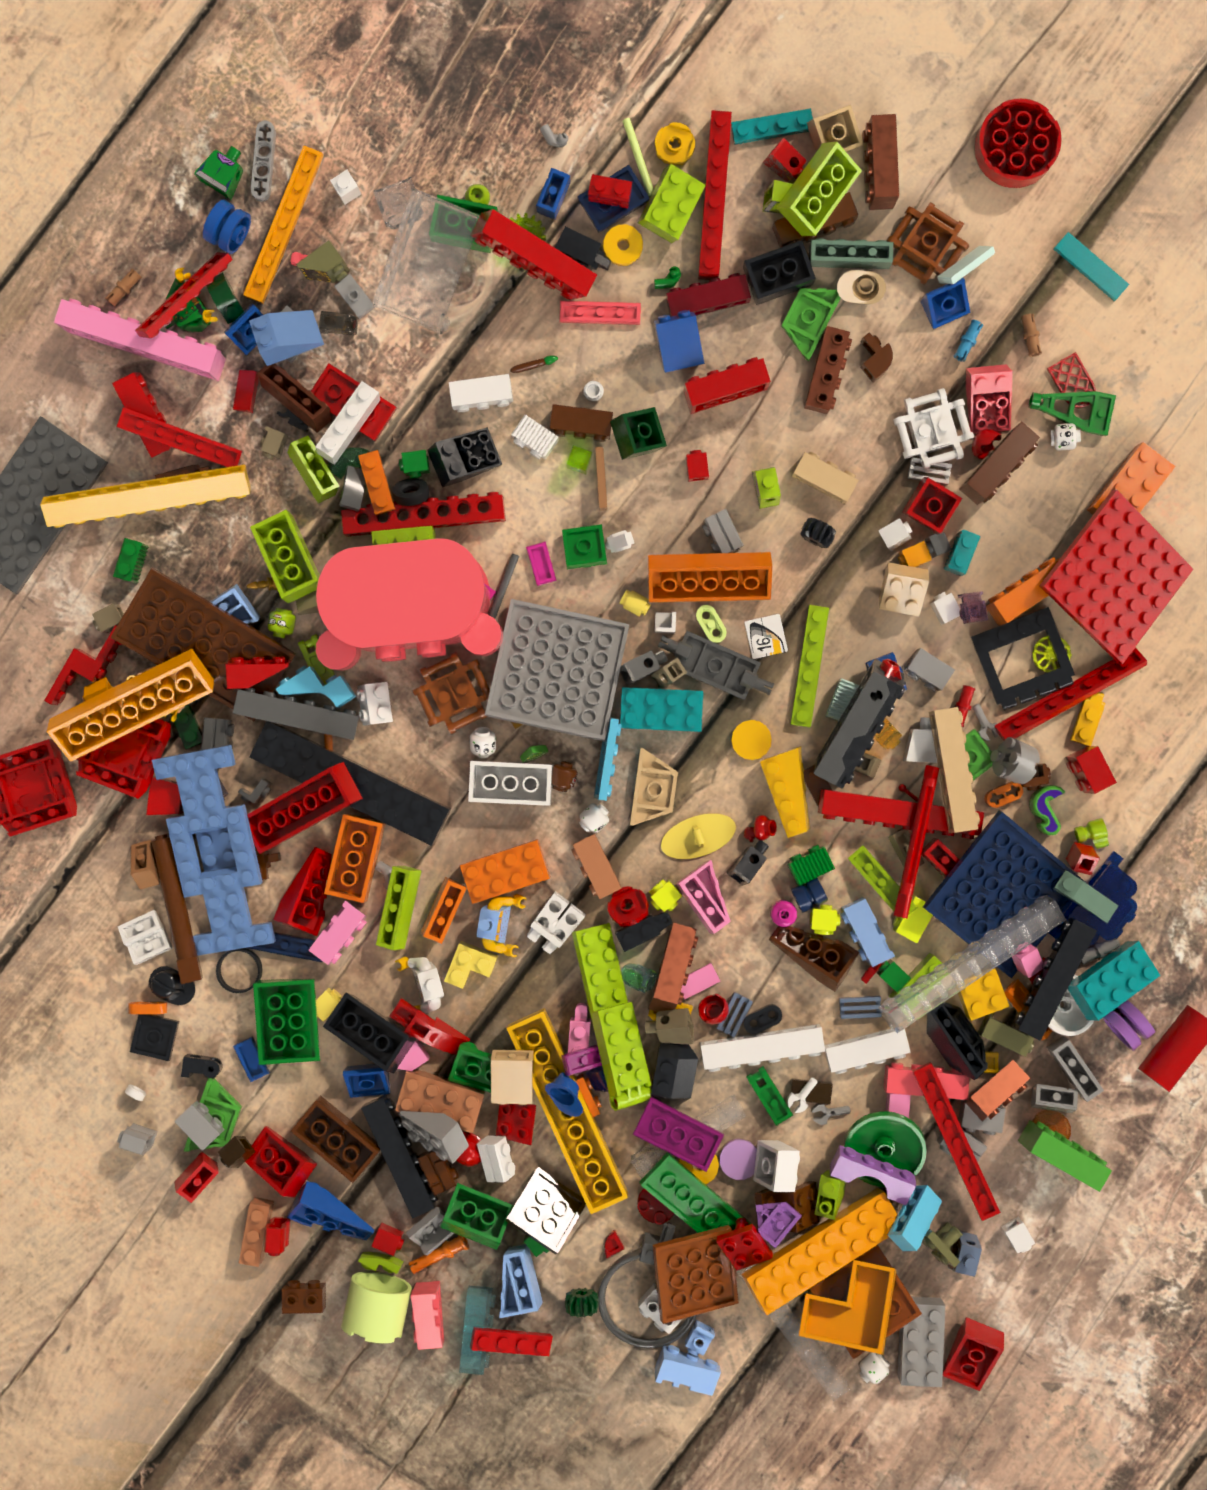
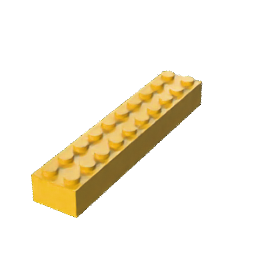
(577, 1136)

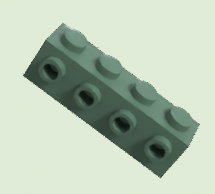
(851, 254)

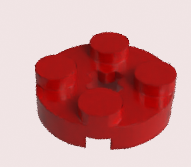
(633, 915)

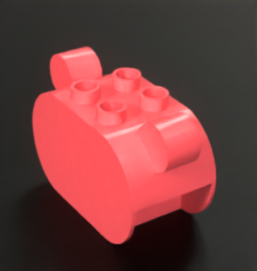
(402, 600)

